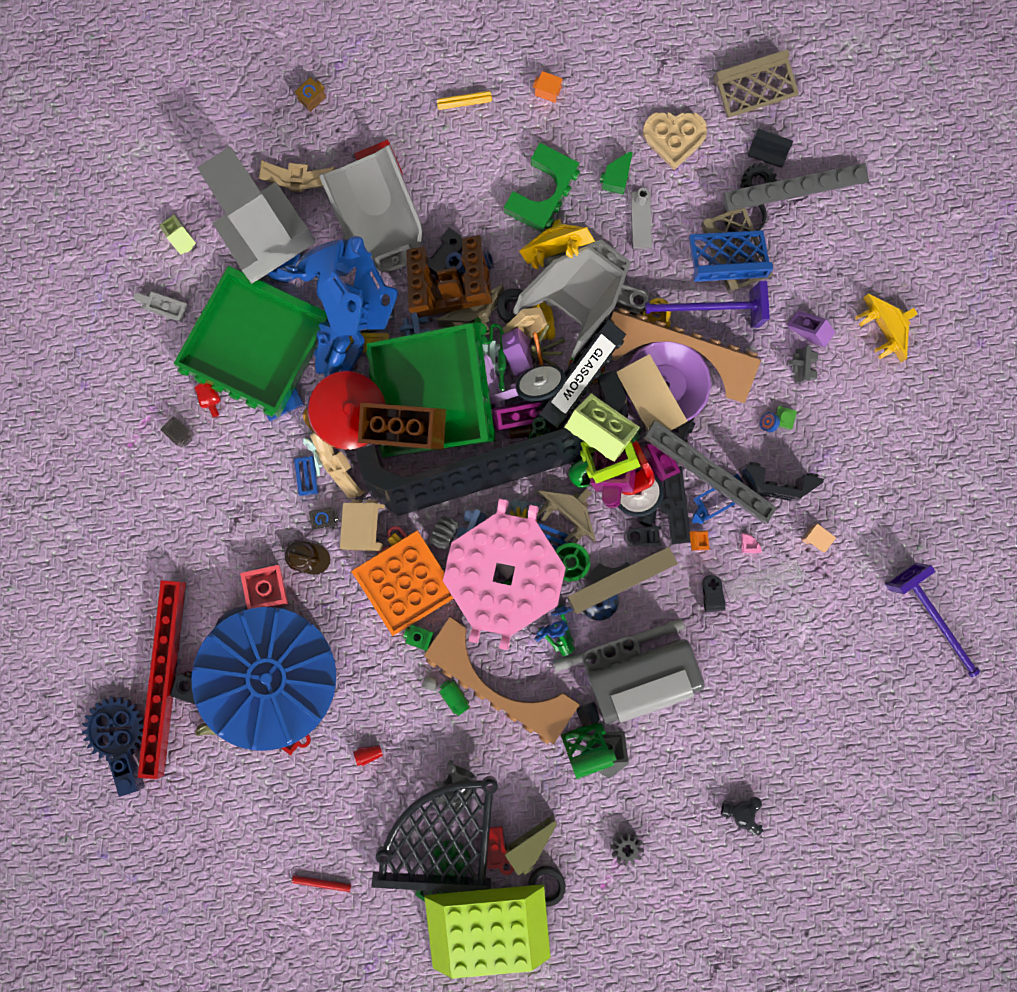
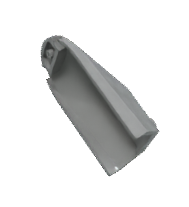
(376, 206)

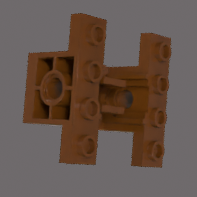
(451, 290)

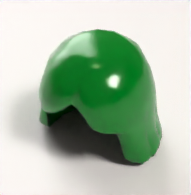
(576, 474)

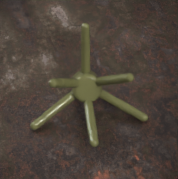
(534, 352)

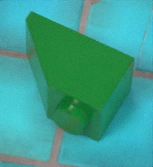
(616, 174)

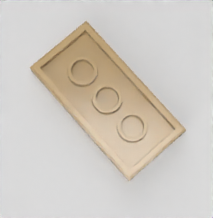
(650, 394)

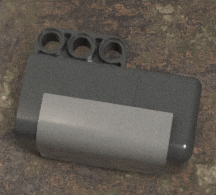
(644, 681)

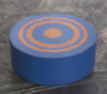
(769, 422)

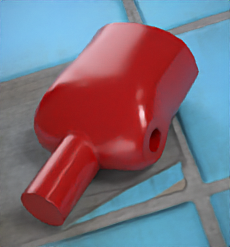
(208, 398)

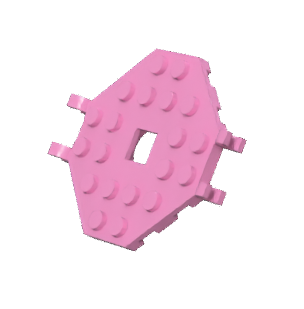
(535, 579)

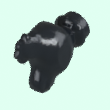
(744, 814)

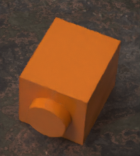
(548, 86)

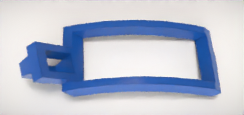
(701, 509)

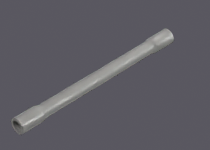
(667, 628)

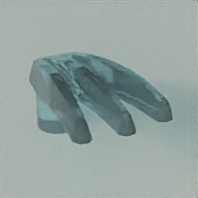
(522, 504)

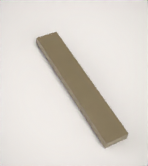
(622, 580)

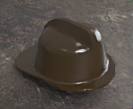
(307, 557)

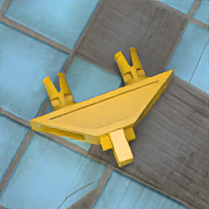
(555, 241)
(893, 324)

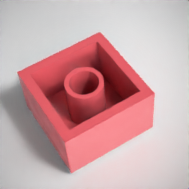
(264, 588)

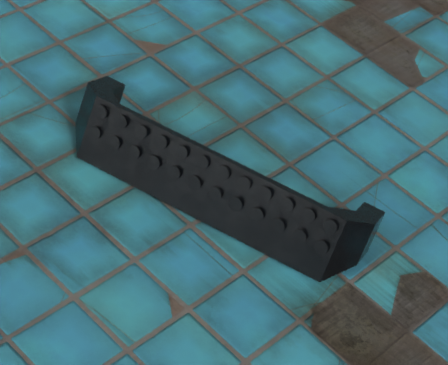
(483, 470)

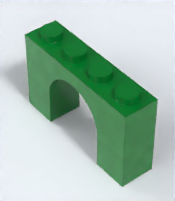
(540, 214)

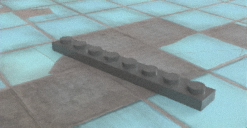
(795, 187)
(709, 472)

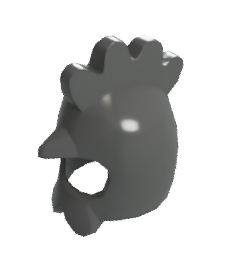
(455, 774)

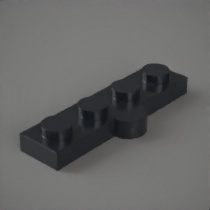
(676, 509)

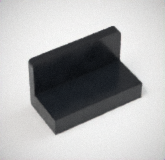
(770, 148)

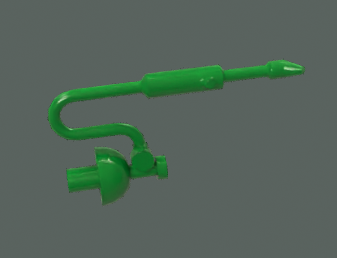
(501, 356)

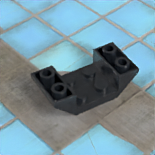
(754, 477)

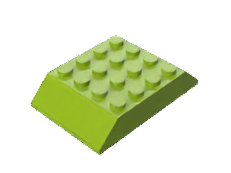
(488, 931)

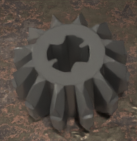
(444, 532)
(620, 853)

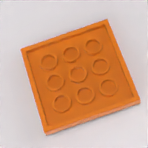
(403, 582)

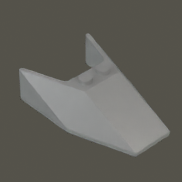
(581, 287)

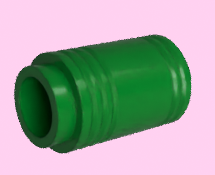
(454, 697)

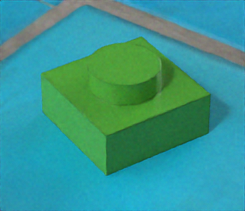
(786, 417)

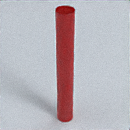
(321, 883)

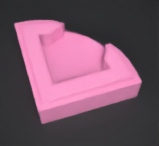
(749, 544)

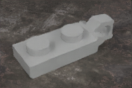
(162, 305)

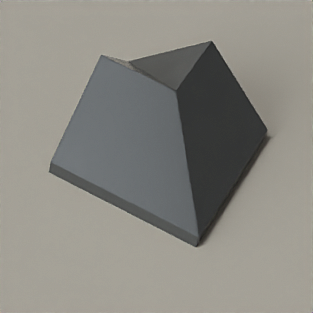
(617, 742)

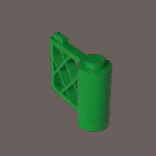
(590, 759)

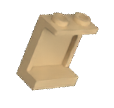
(360, 526)

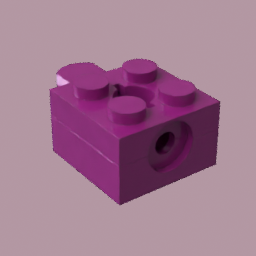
(613, 487)

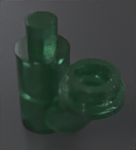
(539, 428)

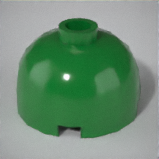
(575, 560)

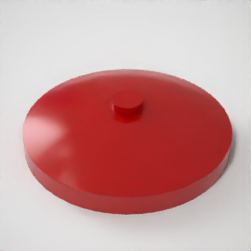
(336, 407)

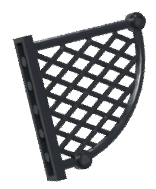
(440, 882)

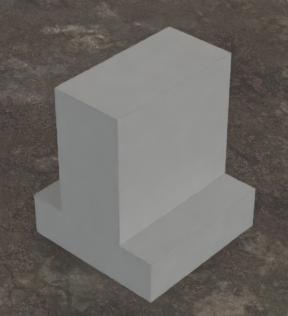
(257, 226)

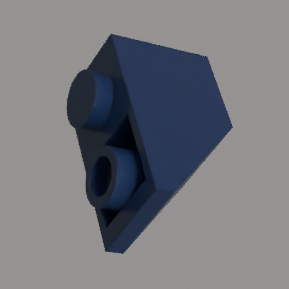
(125, 774)

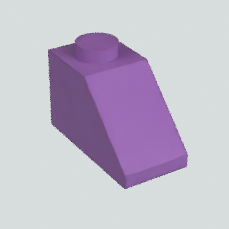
(812, 328)
(517, 351)

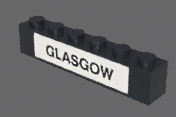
(581, 373)

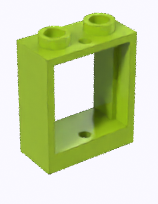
(611, 471)

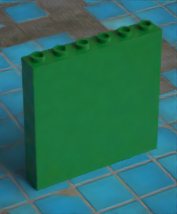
(251, 342)
(439, 372)

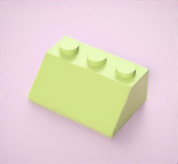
(602, 427)

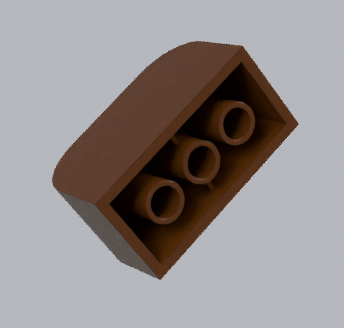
(402, 426)

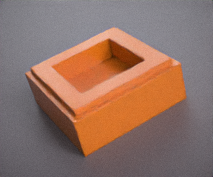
(699, 540)

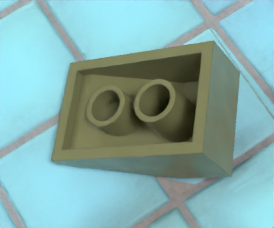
(527, 848)

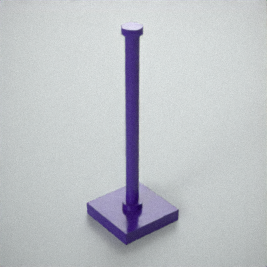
(758, 305)
(910, 580)

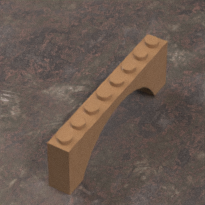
(734, 366)
(544, 717)

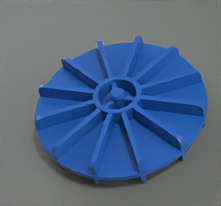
(263, 678)

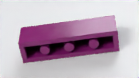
(515, 414)

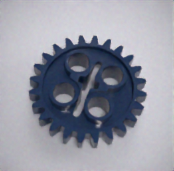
(112, 710)

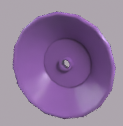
(684, 373)

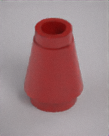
(366, 755)

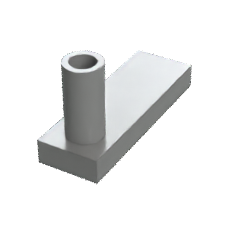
(641, 219)

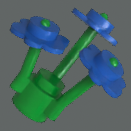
(564, 642)

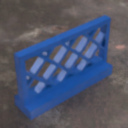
(730, 271)

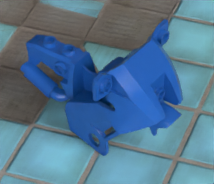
(346, 306)

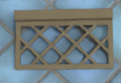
(747, 70)
(708, 226)

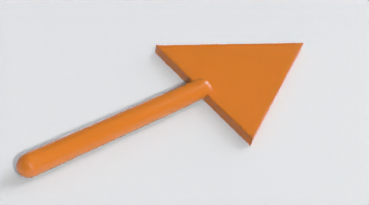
(538, 348)

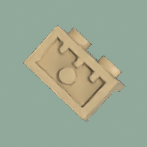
(527, 321)

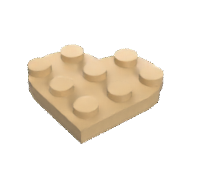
(674, 136)

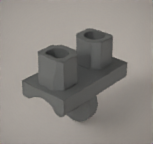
(802, 364)

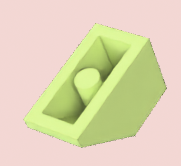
(177, 234)

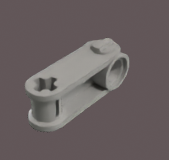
(626, 298)

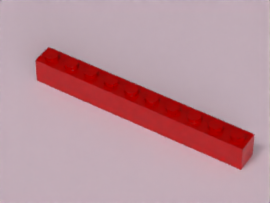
(162, 679)

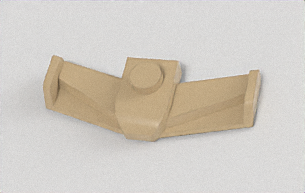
(296, 178)
(336, 466)

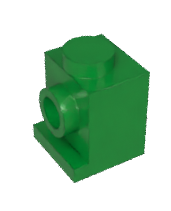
(424, 642)

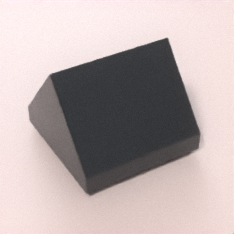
(588, 714)

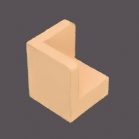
(819, 538)

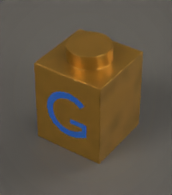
(310, 94)

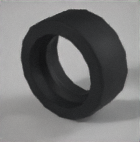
(561, 883)

